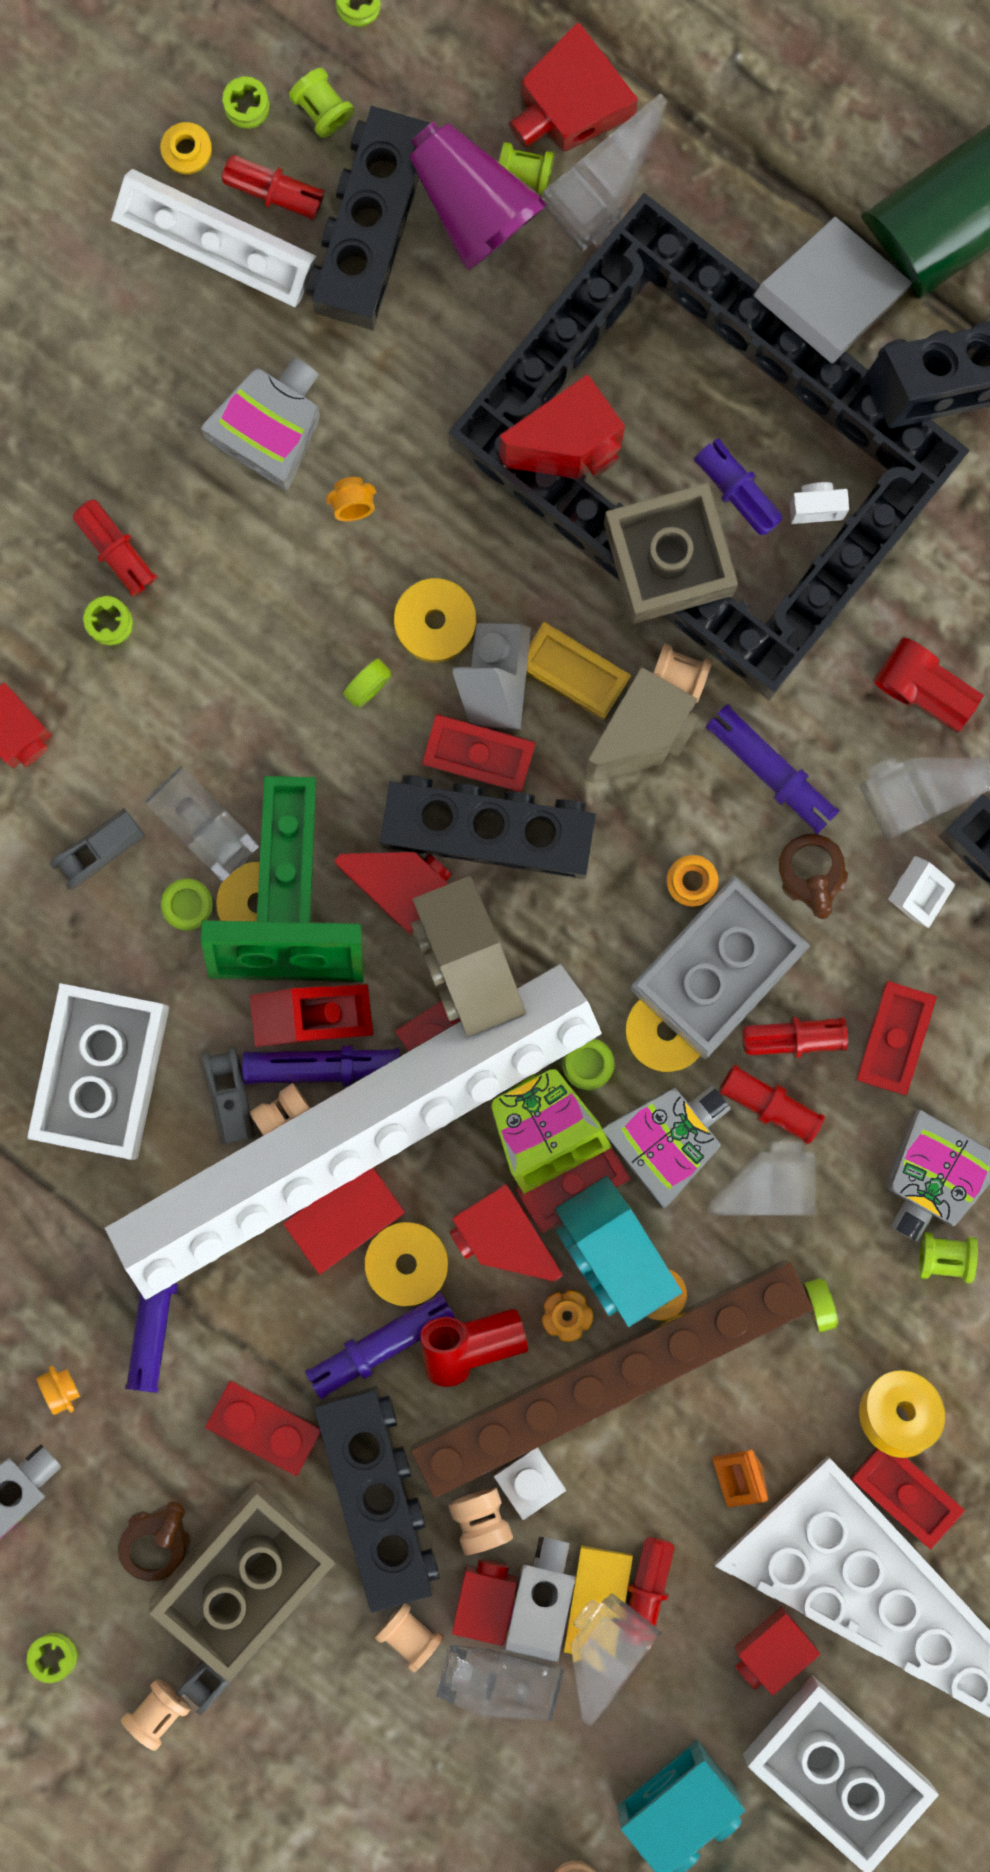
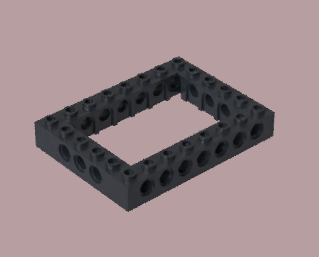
(714, 290)

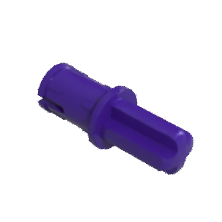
(738, 487)

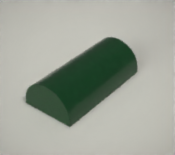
(938, 217)

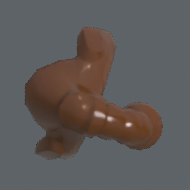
(817, 890)
(167, 1532)

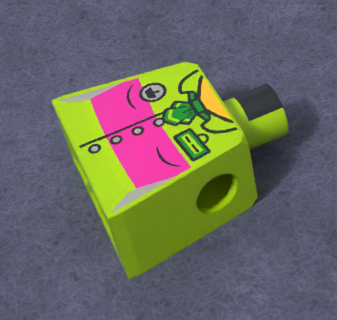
(545, 1129)

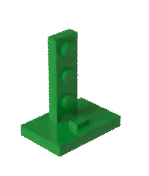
(283, 939)

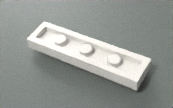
(213, 237)

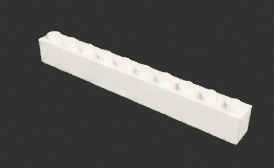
(348, 1135)

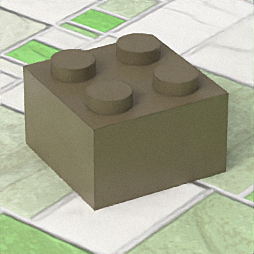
(670, 553)
(466, 957)

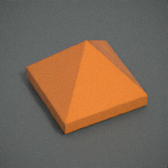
(741, 1478)

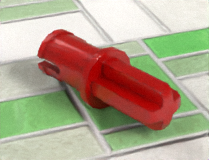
(273, 187)
(114, 547)
(796, 1037)
(651, 1578)

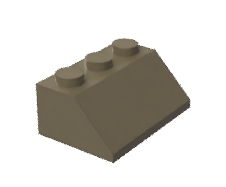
(645, 728)
(240, 1582)

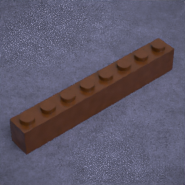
(611, 1378)

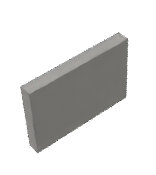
(832, 289)
(719, 967)

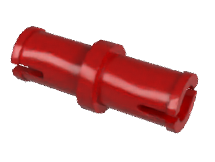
(771, 1104)

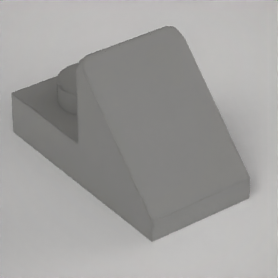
(496, 681)

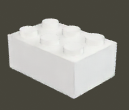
(98, 1072)
(840, 1775)

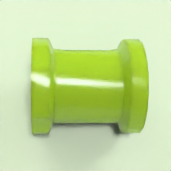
(321, 103)
(529, 167)
(948, 1257)

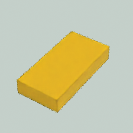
(575, 671)
(596, 1577)

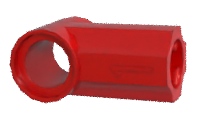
(916, 678)
(457, 1347)

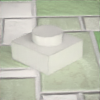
(819, 503)
(921, 891)
(529, 1483)

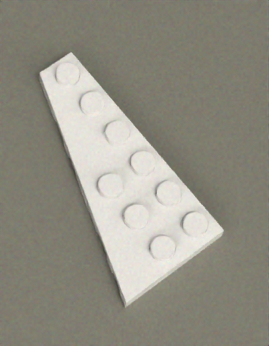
(858, 1576)

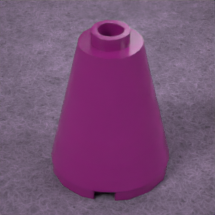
(471, 192)

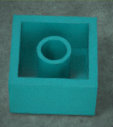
(615, 1252)
(681, 1810)

